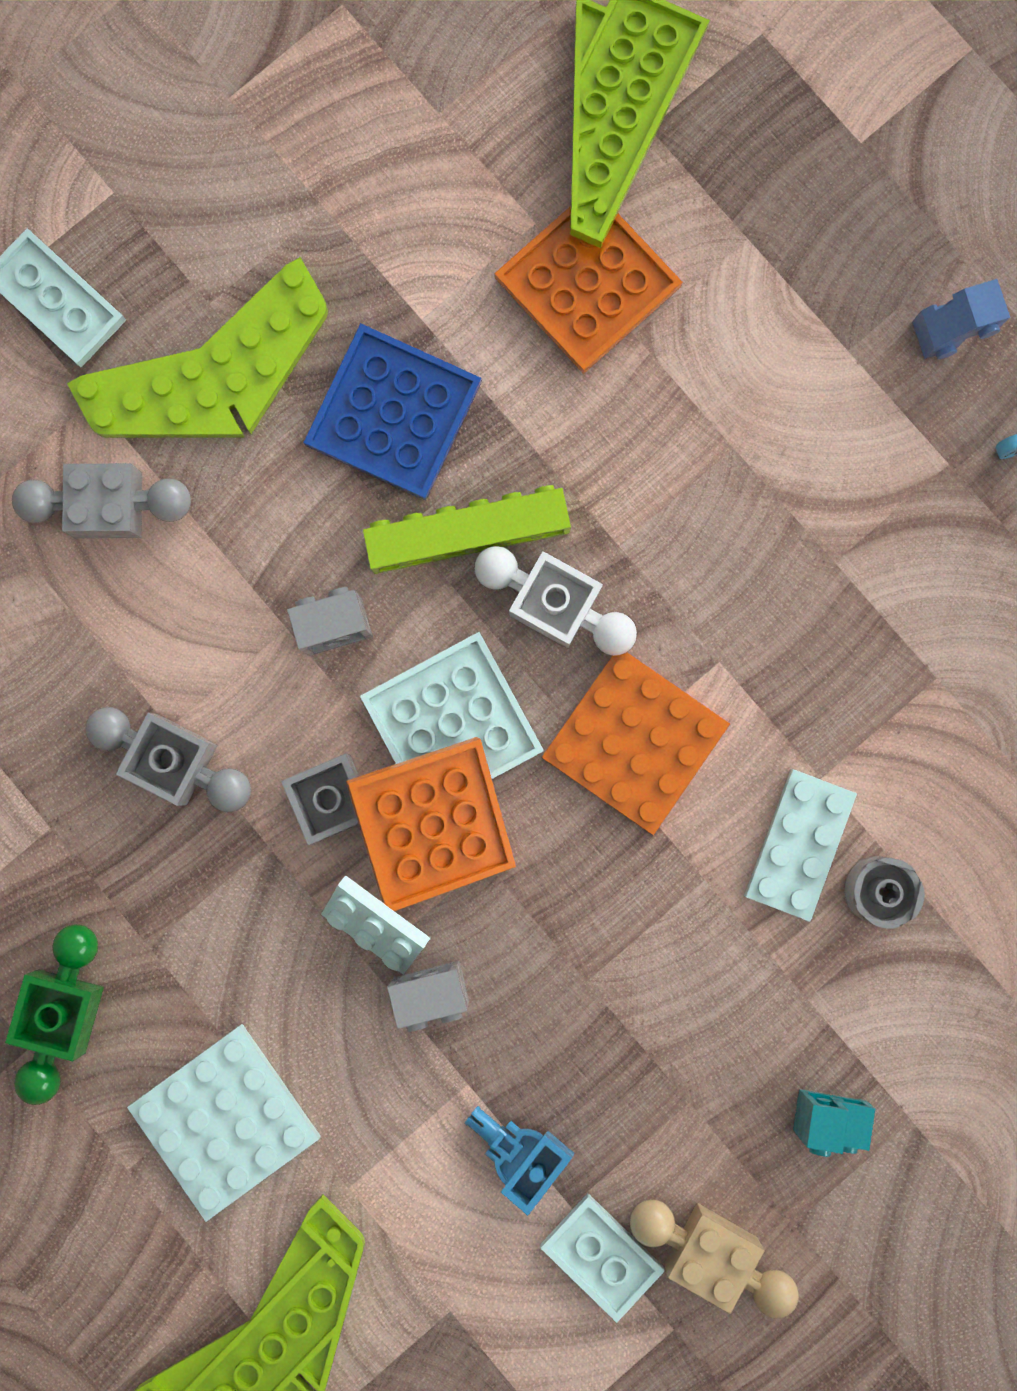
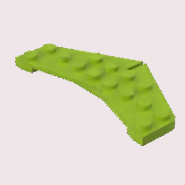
(198, 388)
(294, 1322)

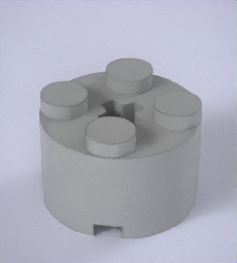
(889, 911)

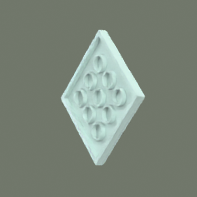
(452, 701)
(224, 1122)

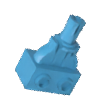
(527, 1160)

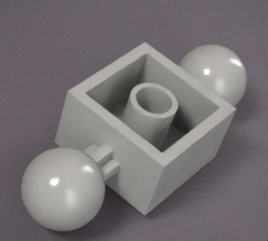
(101, 500)
(167, 759)

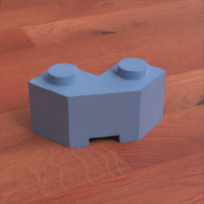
(970, 313)

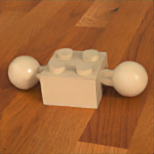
(714, 1258)

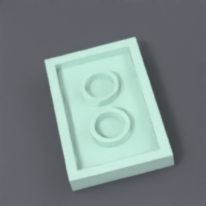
(374, 925)
(602, 1257)

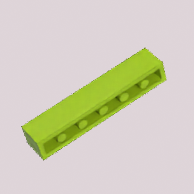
(466, 530)

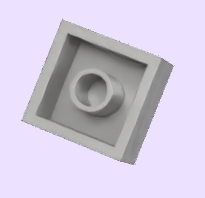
(329, 621)
(323, 799)
(428, 996)

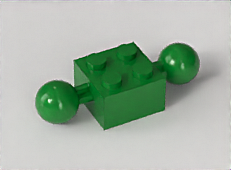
(55, 1014)

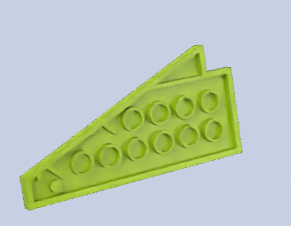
(624, 82)

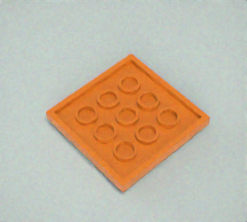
(587, 293)
(636, 741)
(431, 824)

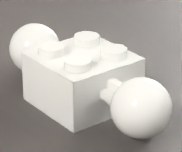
(555, 600)

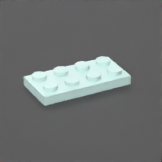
(56, 298)
(800, 845)

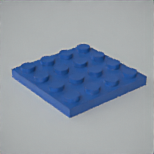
(393, 411)

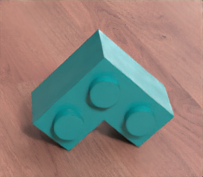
(833, 1123)

